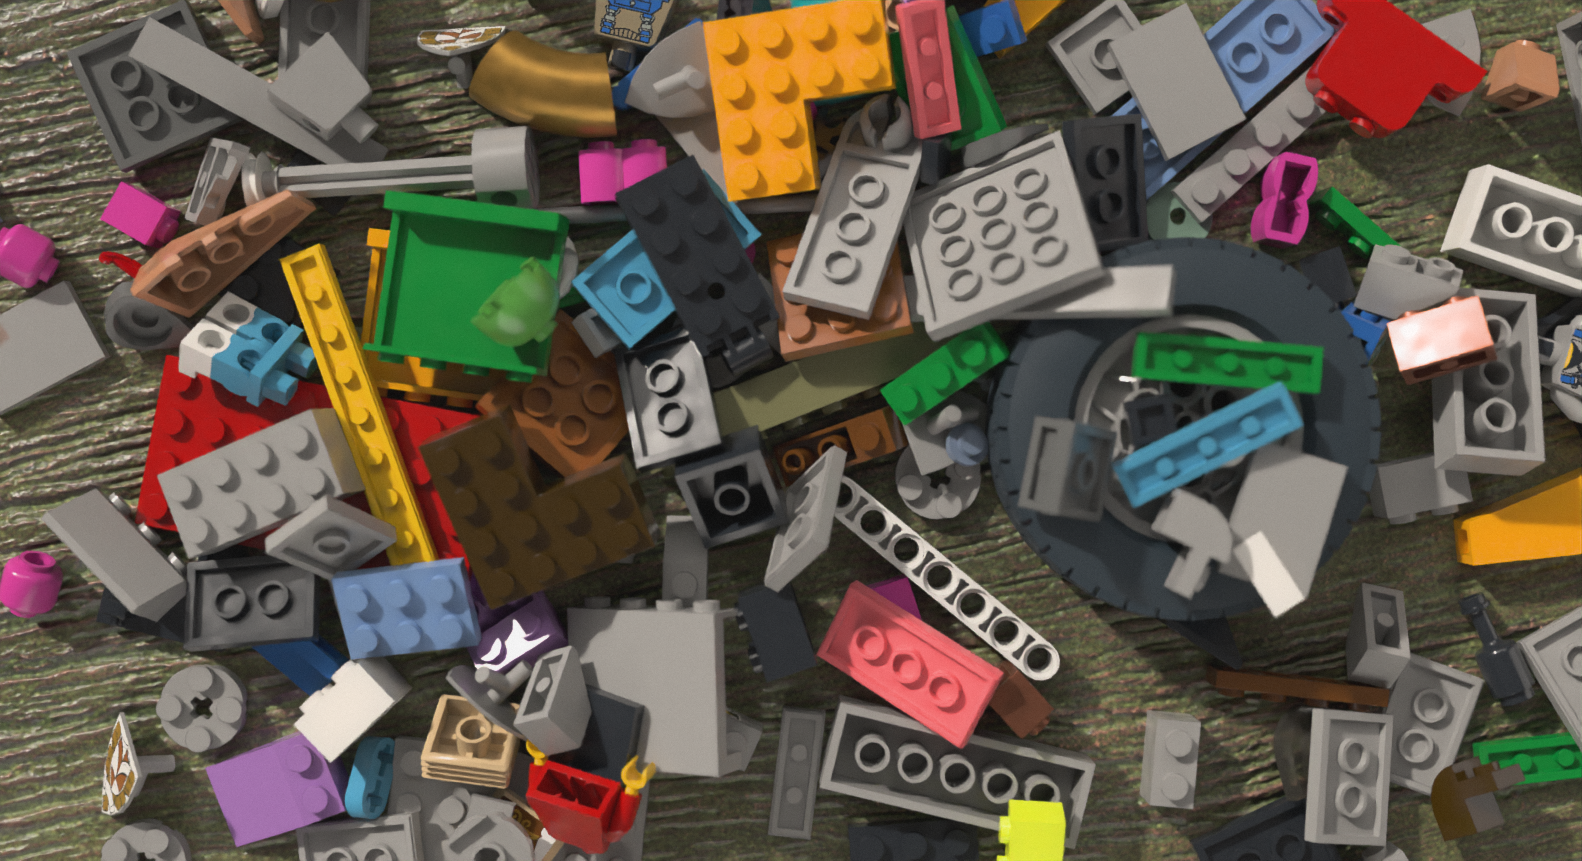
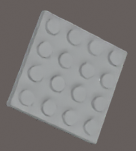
(999, 237)

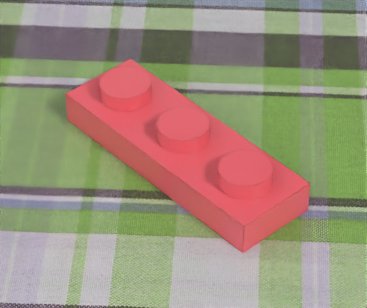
(928, 67)

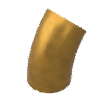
(546, 87)

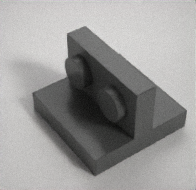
(1067, 468)

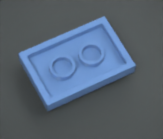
(407, 608)

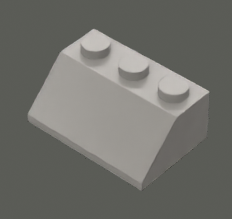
(120, 552)

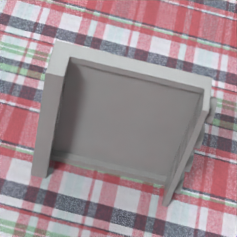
(670, 664)

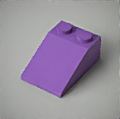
(278, 788)

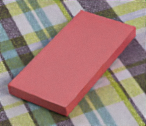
(909, 664)

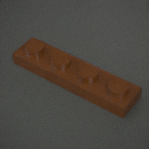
(1314, 690)

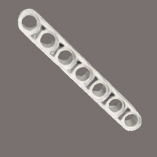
(952, 593)

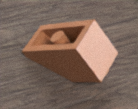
(1522, 76)

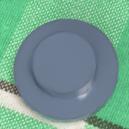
(966, 444)

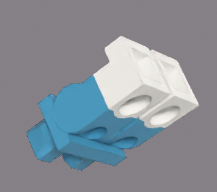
(247, 351)

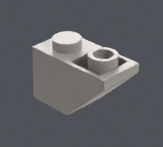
(1405, 282)

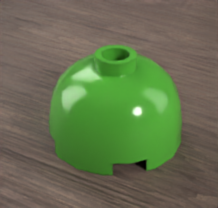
(521, 307)

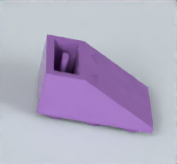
(515, 630)

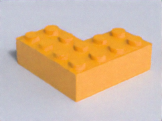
(770, 71)

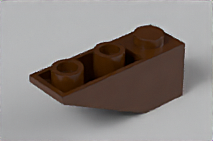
(860, 437)

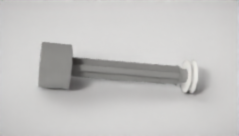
(500, 170)

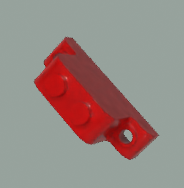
(1384, 66)

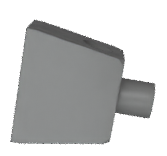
(325, 92)

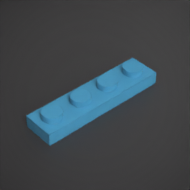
(1207, 444)

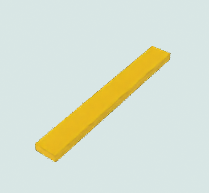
(358, 403)

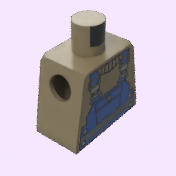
(631, 28)

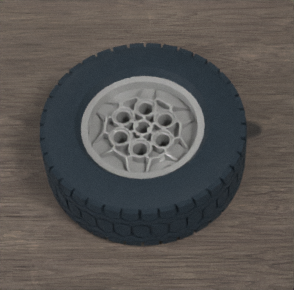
(1085, 372)

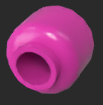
(26, 256)
(30, 584)

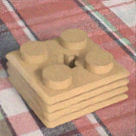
(468, 746)

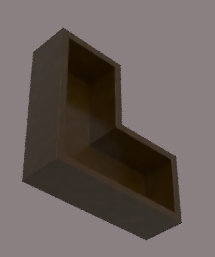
(528, 532)

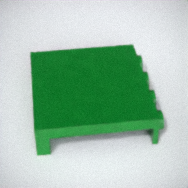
(445, 266)

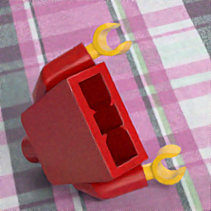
(584, 806)

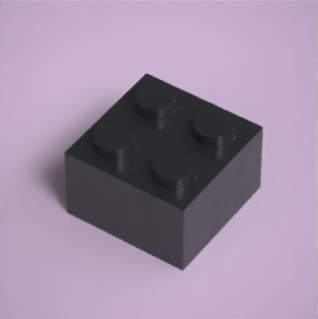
(733, 489)
(777, 630)

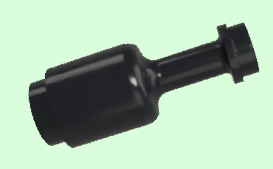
(1498, 658)

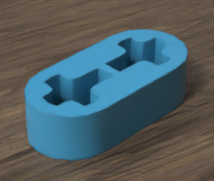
(370, 778)

